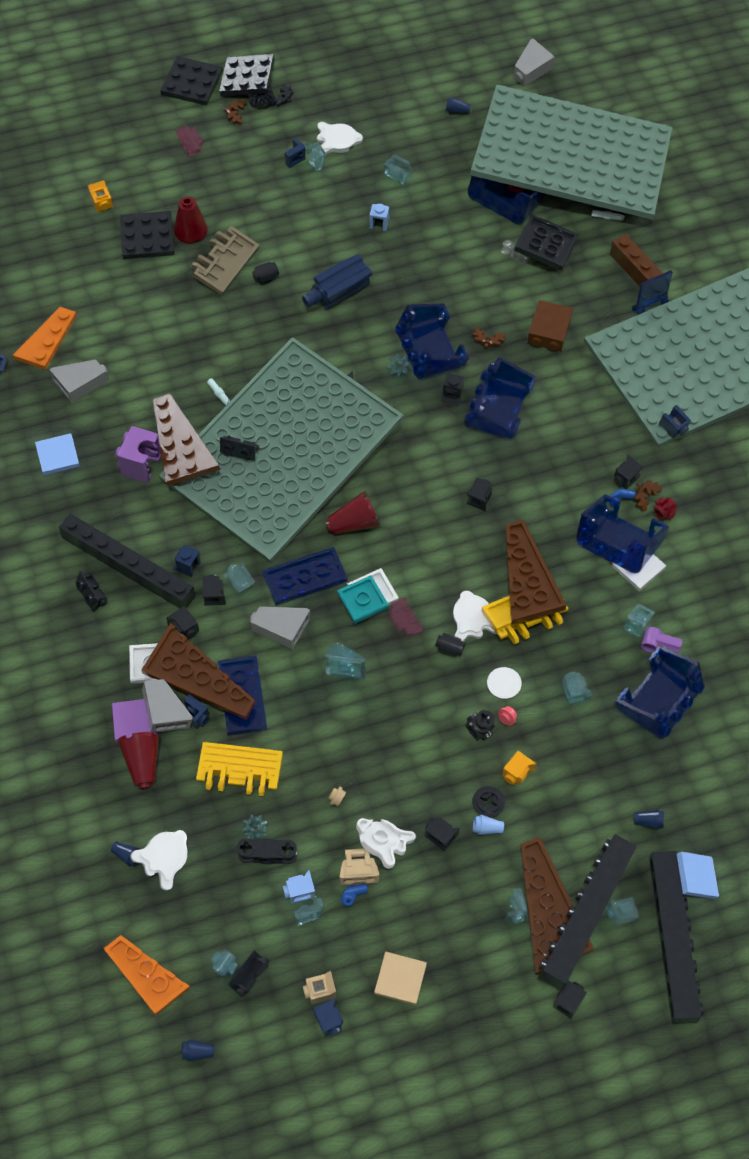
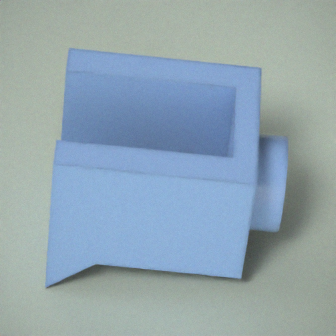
(381, 212)
(299, 888)

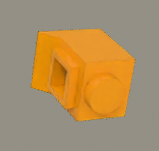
(100, 196)
(518, 768)

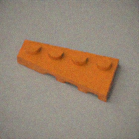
(46, 340)
(147, 977)

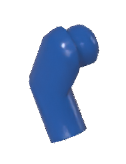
(622, 493)
(351, 893)

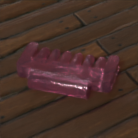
(190, 139)
(401, 620)

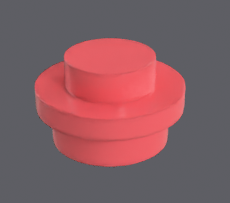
(507, 715)

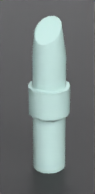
(607, 215)
(218, 391)

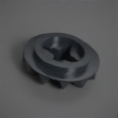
(261, 101)
(484, 794)

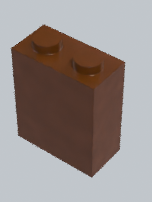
(550, 326)

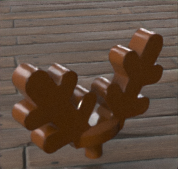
(233, 114)
(496, 340)
(640, 496)

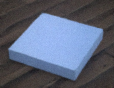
(57, 454)
(697, 875)

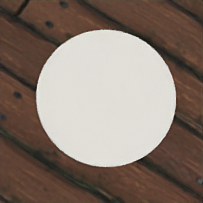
(504, 682)

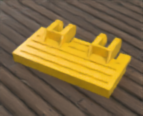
(499, 617)
(239, 764)

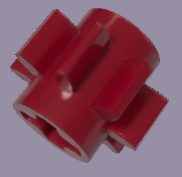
(665, 508)

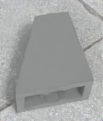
(533, 63)
(79, 378)
(280, 624)
(163, 707)

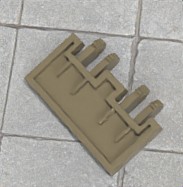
(227, 259)

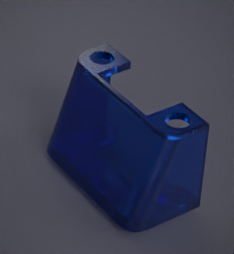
(502, 201)
(426, 341)
(499, 399)
(616, 539)
(664, 692)

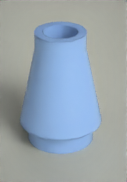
(485, 825)

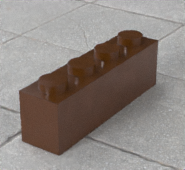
(633, 260)

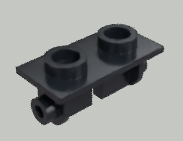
(235, 447)
(86, 585)
(248, 973)

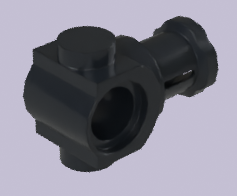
(480, 724)

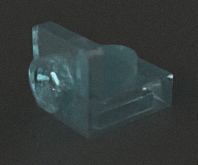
(316, 155)
(239, 577)
(638, 619)
(517, 902)
(622, 910)
(309, 913)

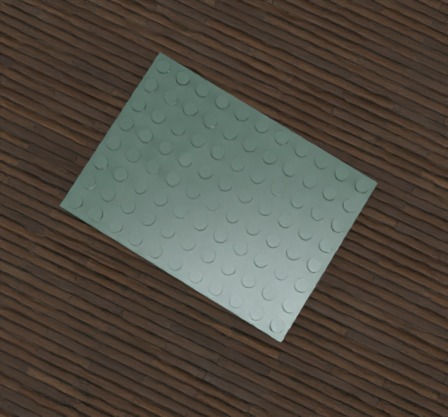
(572, 151)
(682, 356)
(310, 436)

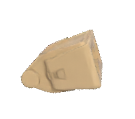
(358, 870)

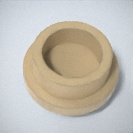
(336, 796)

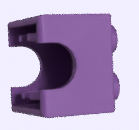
(135, 451)

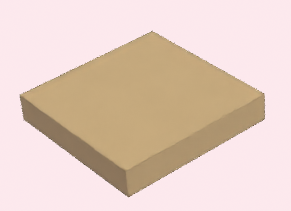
(400, 978)

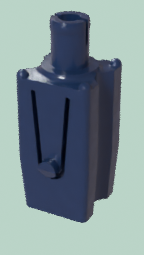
(338, 282)

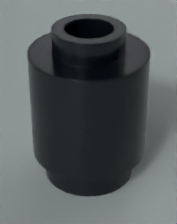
(265, 272)
(450, 645)

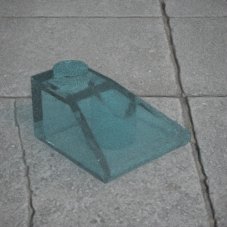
(345, 662)

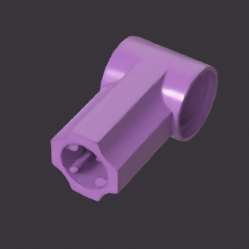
(653, 638)

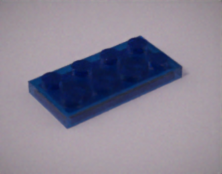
(304, 576)
(245, 673)

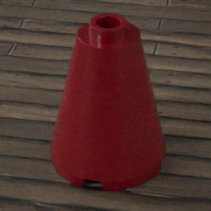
(189, 222)
(353, 516)
(140, 757)

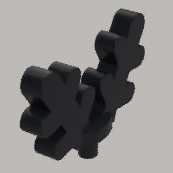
(286, 92)

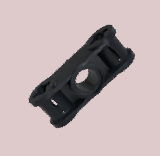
(267, 851)

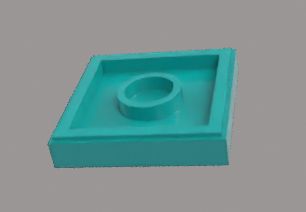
(362, 599)

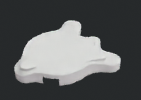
(337, 137)
(469, 616)
(383, 839)
(163, 855)

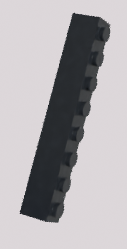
(127, 562)
(586, 914)
(675, 939)

